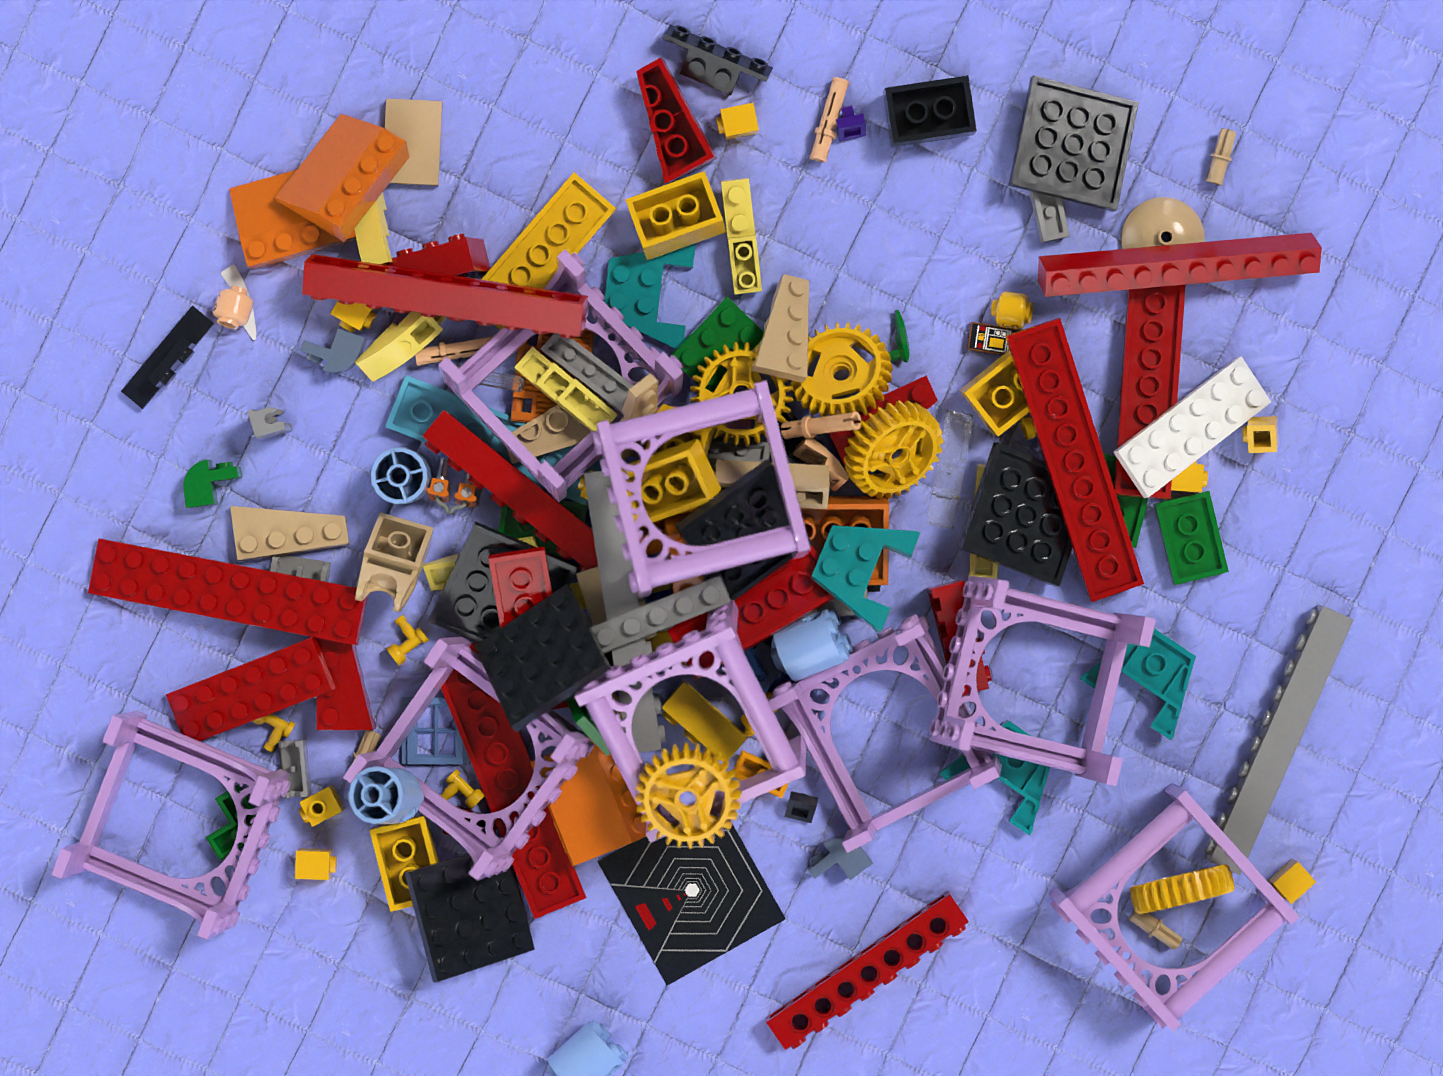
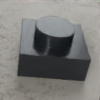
(801, 807)

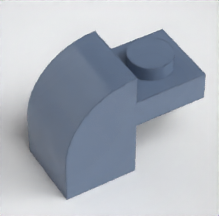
(341, 356)
(851, 862)

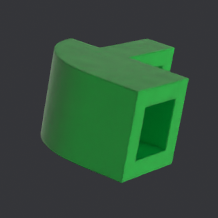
(200, 482)

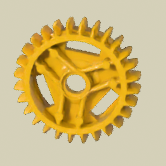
(836, 354)
(738, 374)
(894, 428)
(702, 781)
(1182, 889)

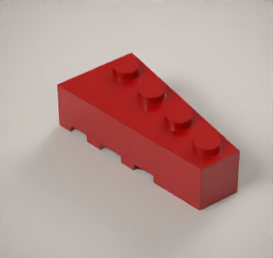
(675, 129)
(450, 258)
(918, 392)
(945, 603)
(349, 703)

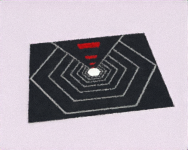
(691, 900)

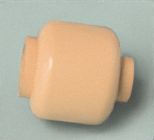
(233, 307)

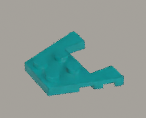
(635, 291)
(849, 563)
(1162, 670)
(1020, 775)

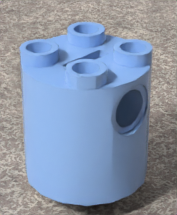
(398, 462)
(810, 645)
(385, 795)
(588, 1054)

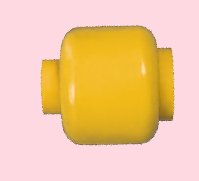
(1012, 310)

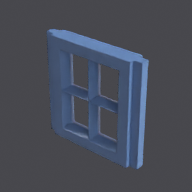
(409, 746)

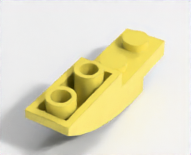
(741, 236)
(399, 344)

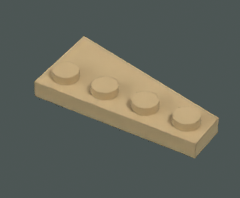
(785, 338)
(640, 401)
(551, 432)
(278, 532)

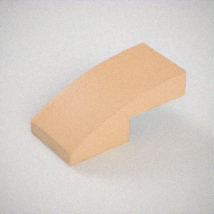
(814, 453)

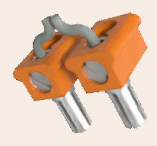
(440, 490)

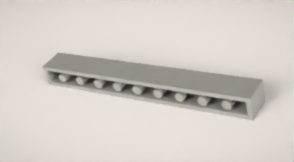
(620, 600)
(1280, 732)

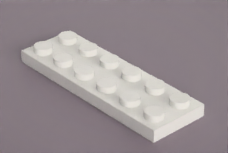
(1192, 427)

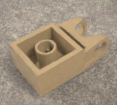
(394, 559)

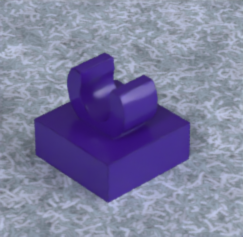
(850, 125)

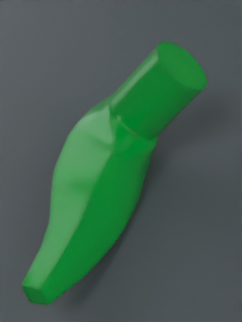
(901, 338)

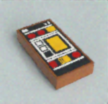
(988, 338)

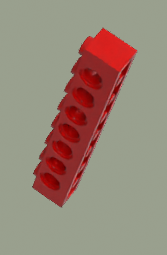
(781, 1020)

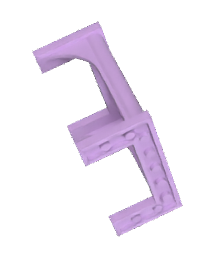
(569, 279)
(648, 572)
(720, 638)
(797, 703)
(964, 734)
(487, 850)
(1083, 899)
(212, 911)

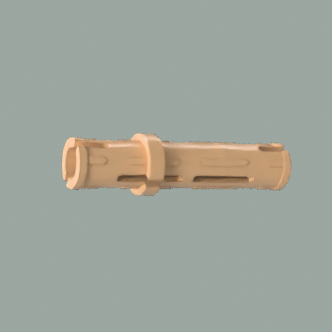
(826, 131)
(452, 351)
(811, 426)

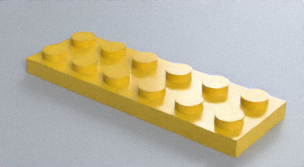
(563, 223)

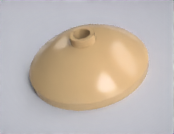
(1160, 215)

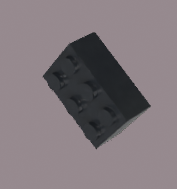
(929, 111)

